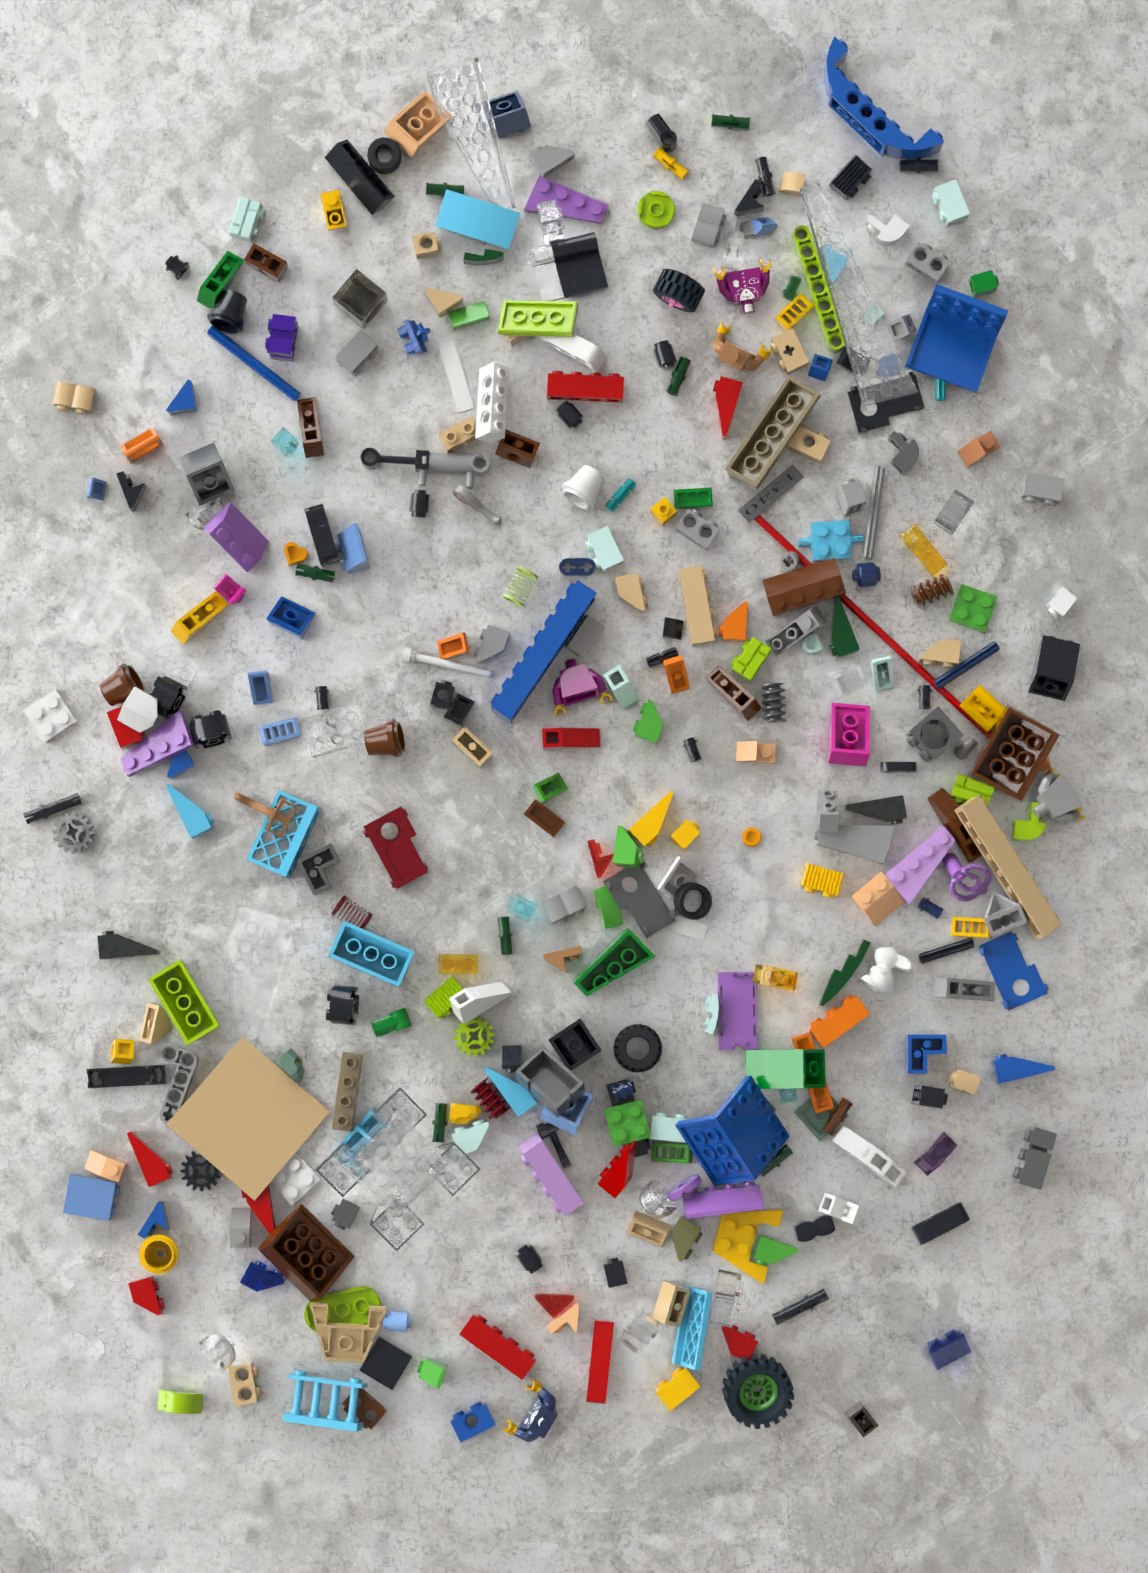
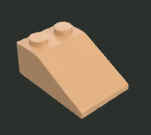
(415, 125)

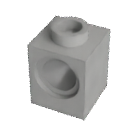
(901, 327)

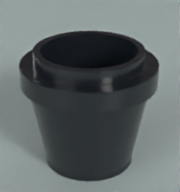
(228, 312)

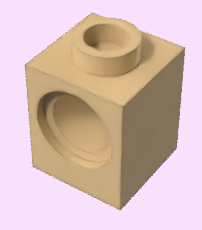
(421, 252)

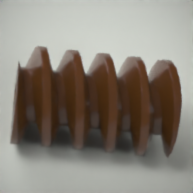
(931, 589)

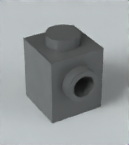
(345, 1214)

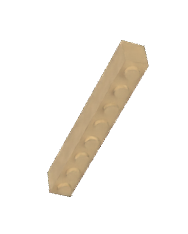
(1007, 866)

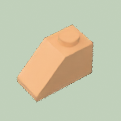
(106, 1166)

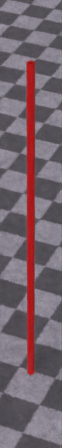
(874, 627)

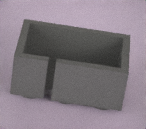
(550, 1081)
(1034, 1157)

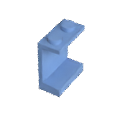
(91, 1197)

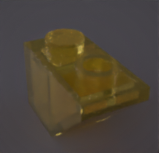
(775, 977)

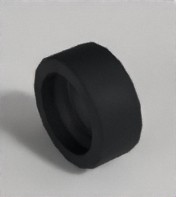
(706, 902)

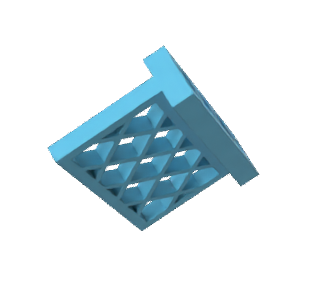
(298, 842)
(693, 1328)

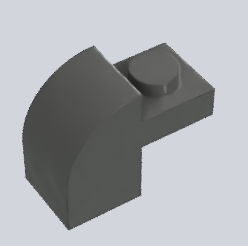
(908, 453)

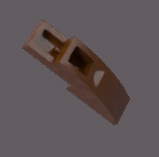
(944, 808)

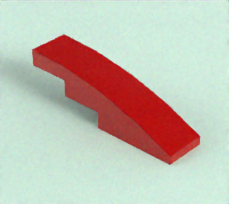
(600, 1362)

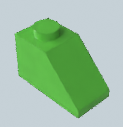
(627, 851)
(772, 1251)

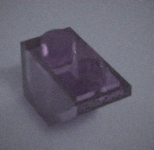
(935, 1153)

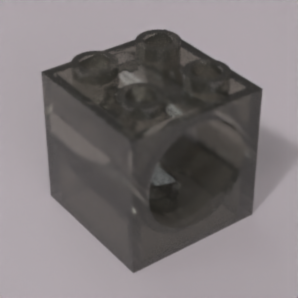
(360, 299)

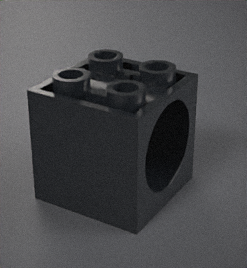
(574, 1045)

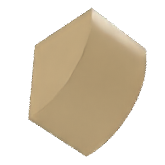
(791, 183)

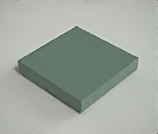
(813, 1120)

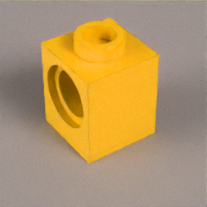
(663, 511)
(122, 1051)

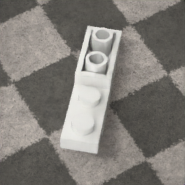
(869, 1156)

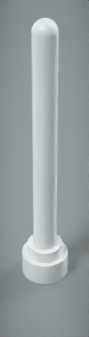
(410, 656)

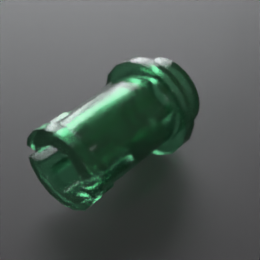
(791, 288)

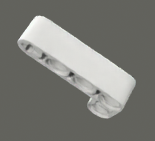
(578, 348)

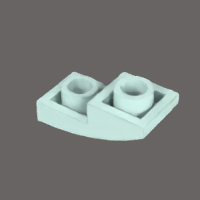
(712, 1007)

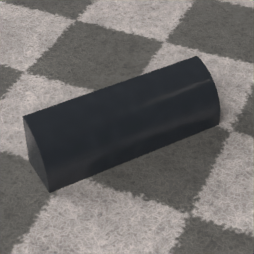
(359, 176)

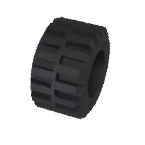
(650, 1036)

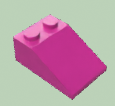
(849, 734)

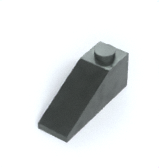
(885, 809)
(118, 946)

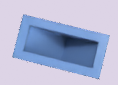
(260, 687)

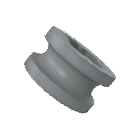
(794, 556)

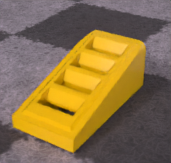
(783, 323)
(954, 931)

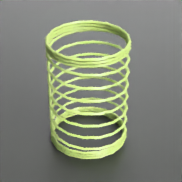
(526, 572)

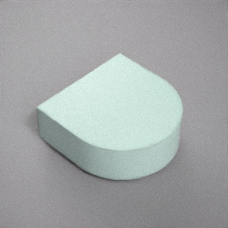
(812, 644)

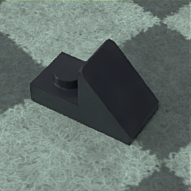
(748, 204)
(132, 495)

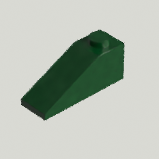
(842, 636)

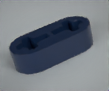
(577, 571)

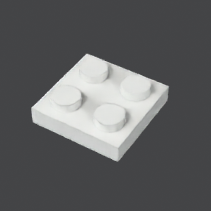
(50, 716)
(295, 1179)

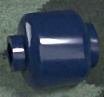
(866, 574)

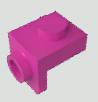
(229, 589)

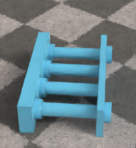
(332, 1419)

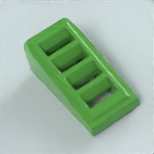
(655, 1152)

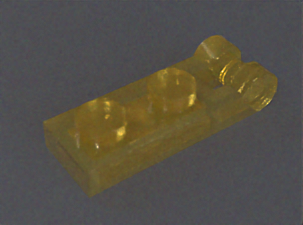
(923, 550)

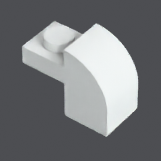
(887, 234)
(841, 1209)

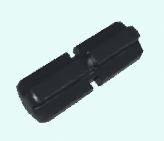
(659, 658)

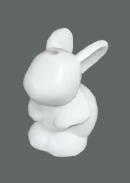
(881, 976)

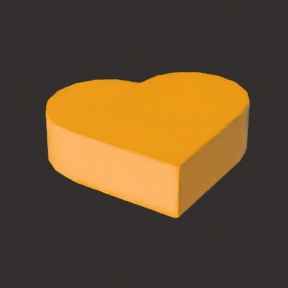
(295, 554)

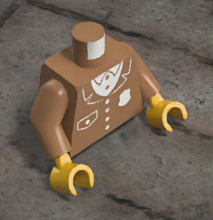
(736, 355)

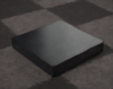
(385, 1363)

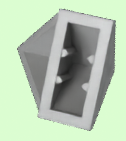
(1003, 914)

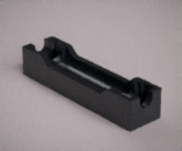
(126, 1076)

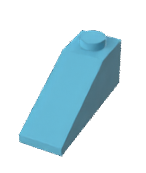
(193, 817)
(514, 1093)

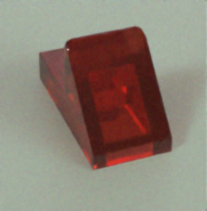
(600, 863)

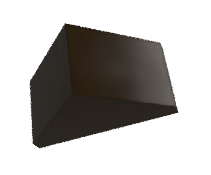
(861, 1419)

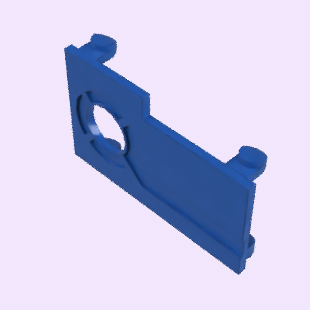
(1007, 966)

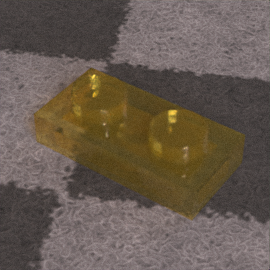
(458, 964)

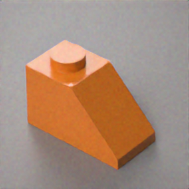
(735, 625)

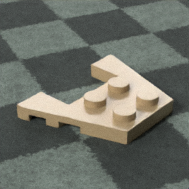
(343, 1340)

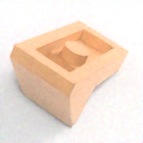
(755, 752)
(569, 1316)

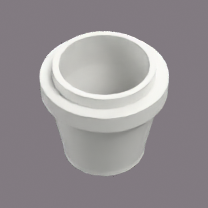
(583, 487)

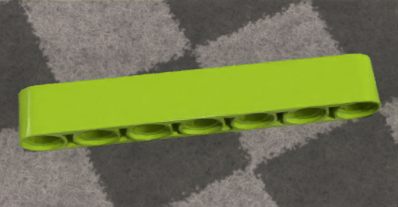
(818, 279)

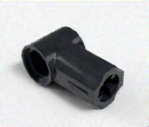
(661, 132)

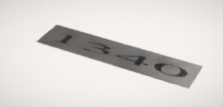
(770, 493)

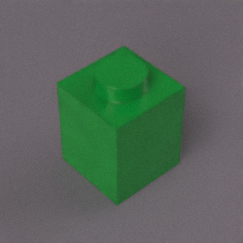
(983, 283)

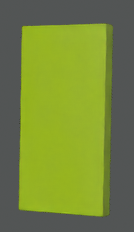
(538, 318)

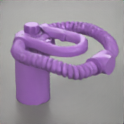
(959, 873)

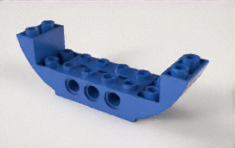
(890, 138)

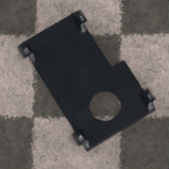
(884, 409)

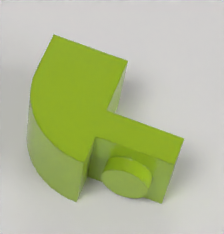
(1029, 829)
(180, 1402)

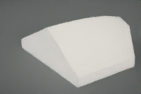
(139, 710)

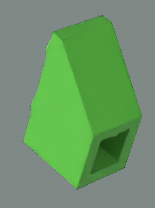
(650, 724)

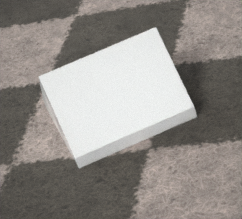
(678, 874)

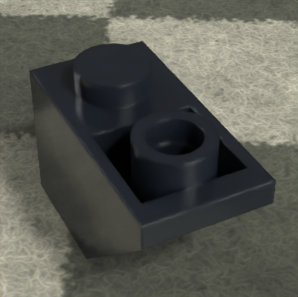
(511, 1057)

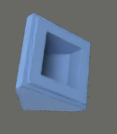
(763, 226)
(96, 489)

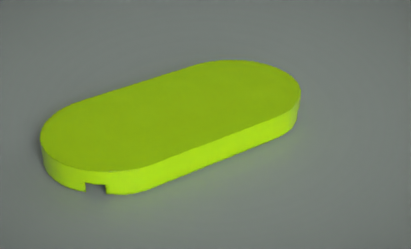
(346, 1306)

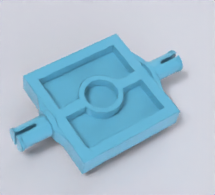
(831, 540)

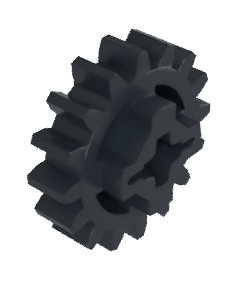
(194, 1164)

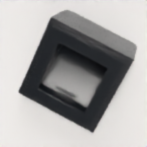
(672, 628)

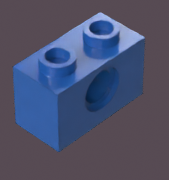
(464, 1430)

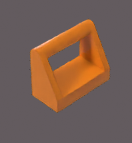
(141, 445)

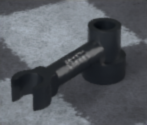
(548, 1130)

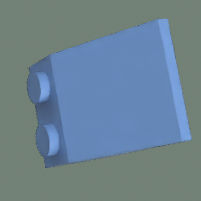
(352, 549)

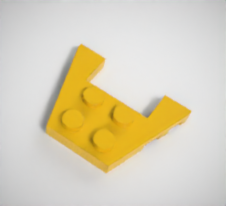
(737, 1236)

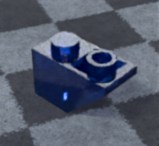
(260, 1278)

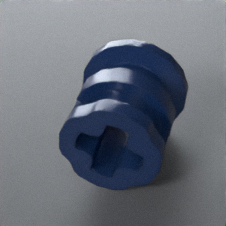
(623, 1091)

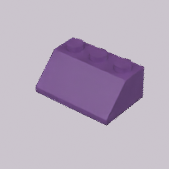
(237, 536)

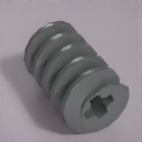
(773, 702)

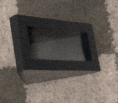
(459, 710)

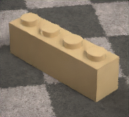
(696, 605)

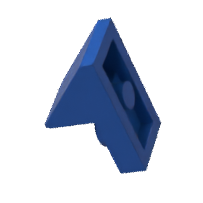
(157, 1216)

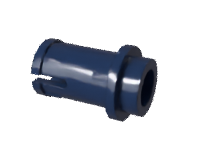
(930, 908)

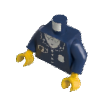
(538, 1417)

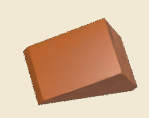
(453, 646)

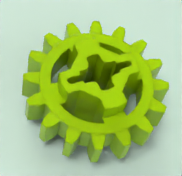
(484, 1044)

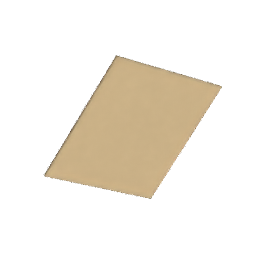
(248, 1118)

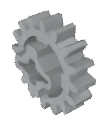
(61, 836)

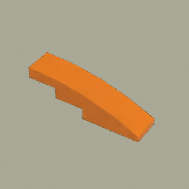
(820, 1097)

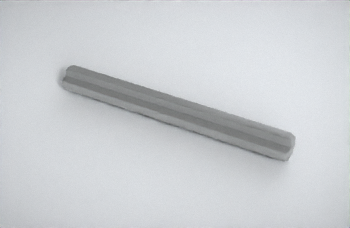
(873, 514)

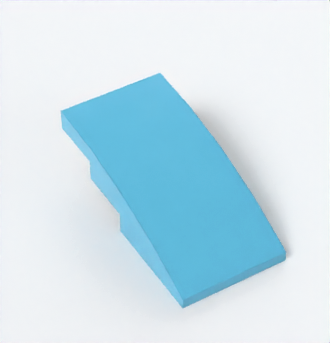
(477, 219)

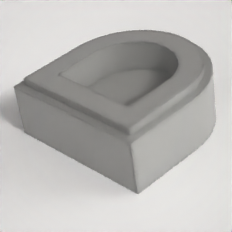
(745, 225)

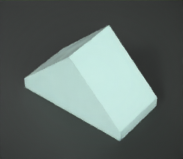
(882, 673)

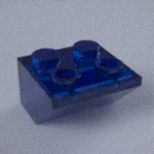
(947, 1349)

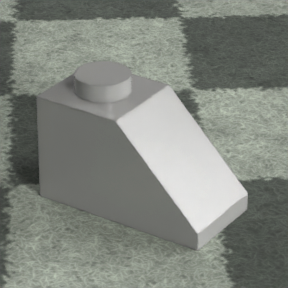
(550, 159)
(241, 1228)

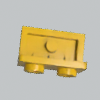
(983, 707)

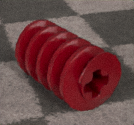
(489, 1099)

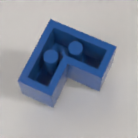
(917, 1049)

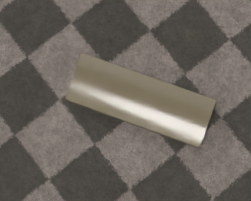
(772, 432)

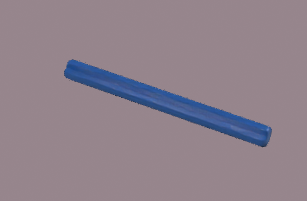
(253, 363)

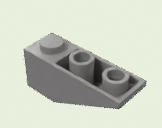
(796, 631)

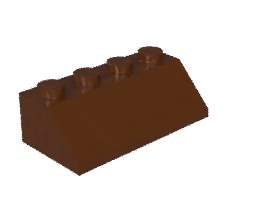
(804, 586)

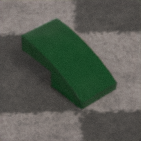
(489, 257)

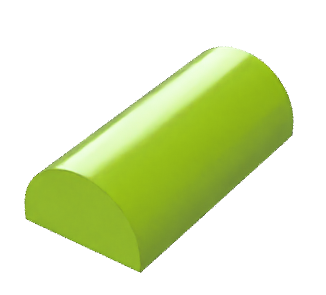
(184, 1002)

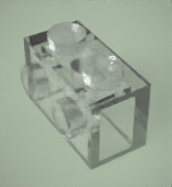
(550, 221)

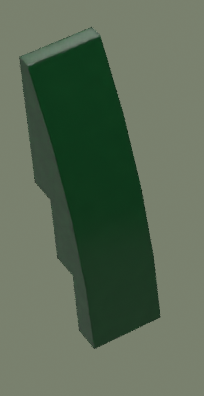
(840, 978)

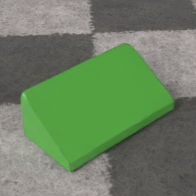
(469, 315)

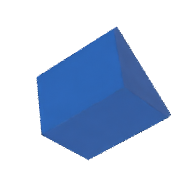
(291, 617)

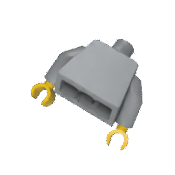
(1057, 799)

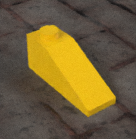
(199, 617)
(649, 825)

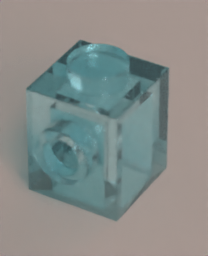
(285, 442)
(521, 907)

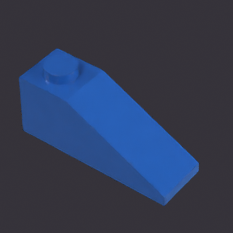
(1015, 1068)

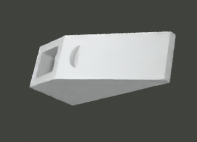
(476, 1000)

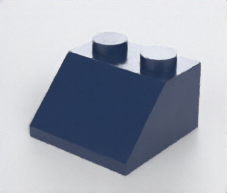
(509, 114)

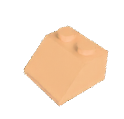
(877, 898)

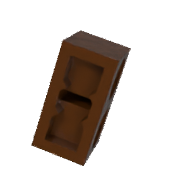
(368, 1403)

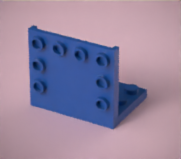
(956, 338)
(738, 1138)

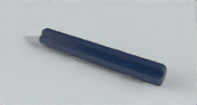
(966, 665)

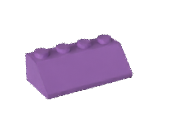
(722, 1201)

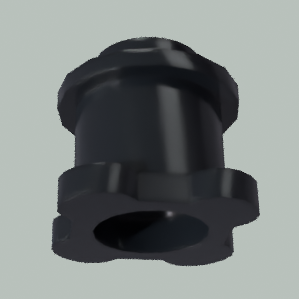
(176, 266)

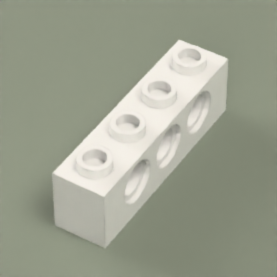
(492, 403)

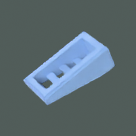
(266, 741)

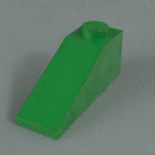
(219, 279)

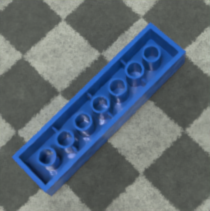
(544, 651)

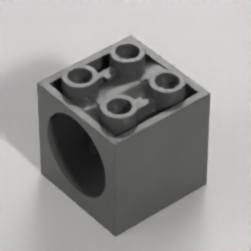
(206, 474)
(951, 735)

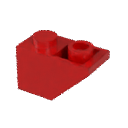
(145, 1294)
(739, 1343)

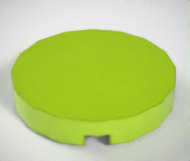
(656, 210)

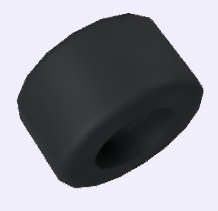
(380, 144)

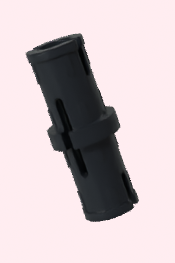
(918, 165)
(768, 188)

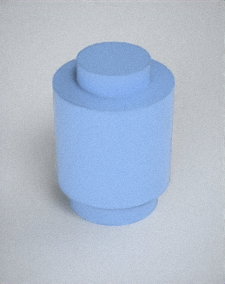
(397, 1321)

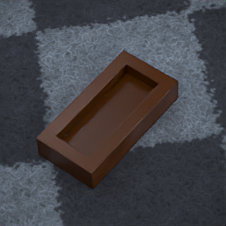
(544, 818)

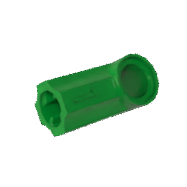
(393, 1022)

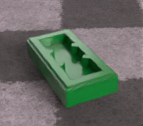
(693, 498)

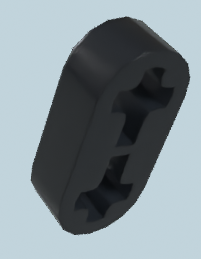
(898, 767)

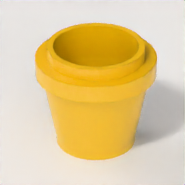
(149, 1254)

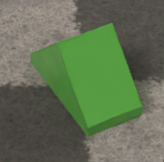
(550, 788)

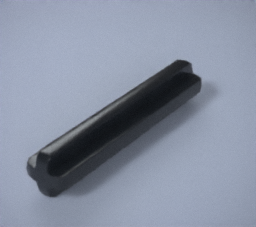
(946, 950)

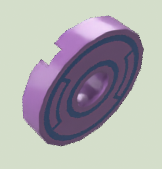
(685, 1186)

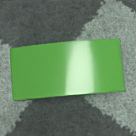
(608, 908)

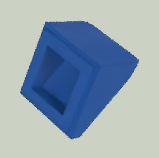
(820, 367)

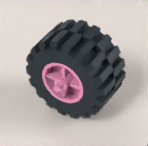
(678, 290)

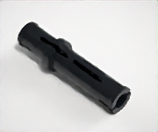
(52, 808)
(797, 1308)

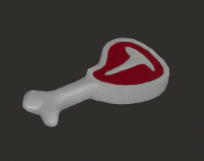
(468, 498)

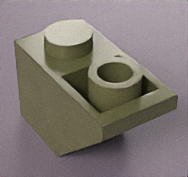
(683, 1237)

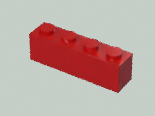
(585, 387)
(497, 1346)

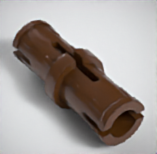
(837, 1116)

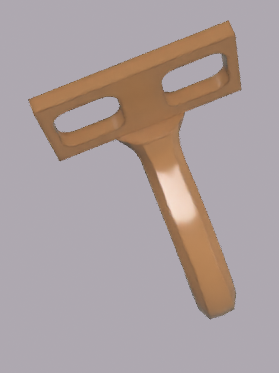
(272, 813)

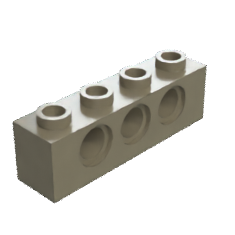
(347, 1091)

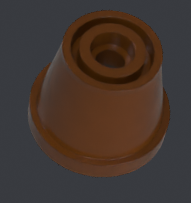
(120, 684)
(385, 739)

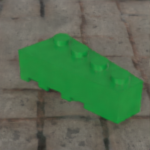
(613, 962)

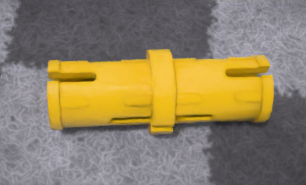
(670, 163)

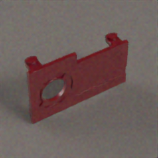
(397, 853)

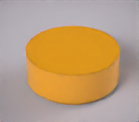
(751, 837)

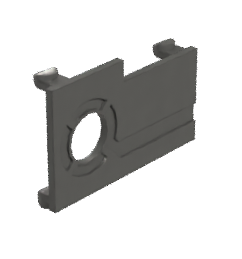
(644, 904)

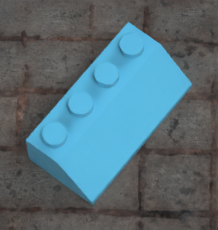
(371, 954)

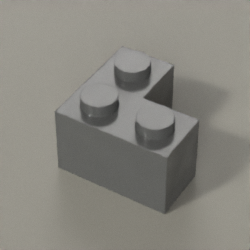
(314, 866)

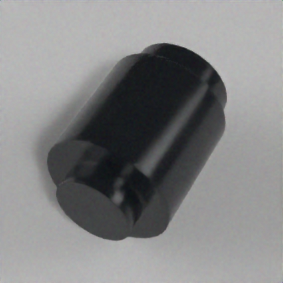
(664, 354)
(569, 415)
(419, 503)
(529, 1258)

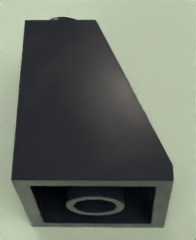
(1054, 668)

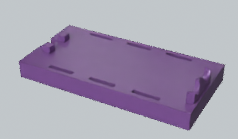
(737, 1011)

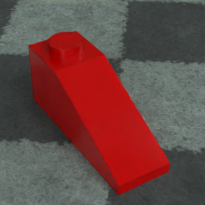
(726, 398)
(151, 1163)
(262, 1208)

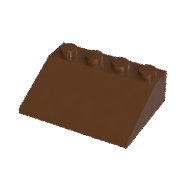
(1014, 752)
(306, 1253)

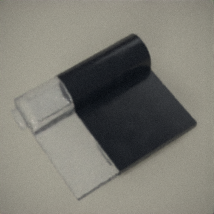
(567, 267)

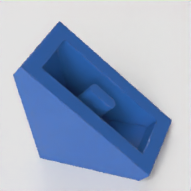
(184, 401)
(179, 764)

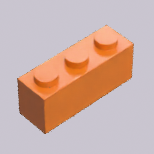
(838, 1020)

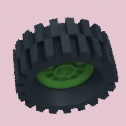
(778, 1392)

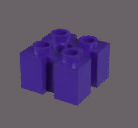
(282, 338)

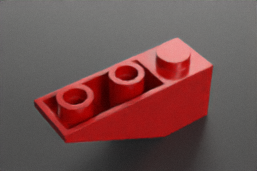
(570, 738)
(621, 1171)

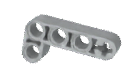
(175, 1085)

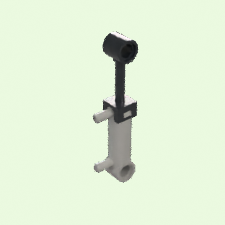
(430, 461)

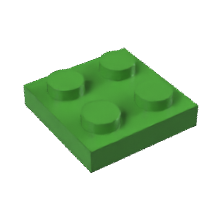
(973, 608)
(627, 1123)

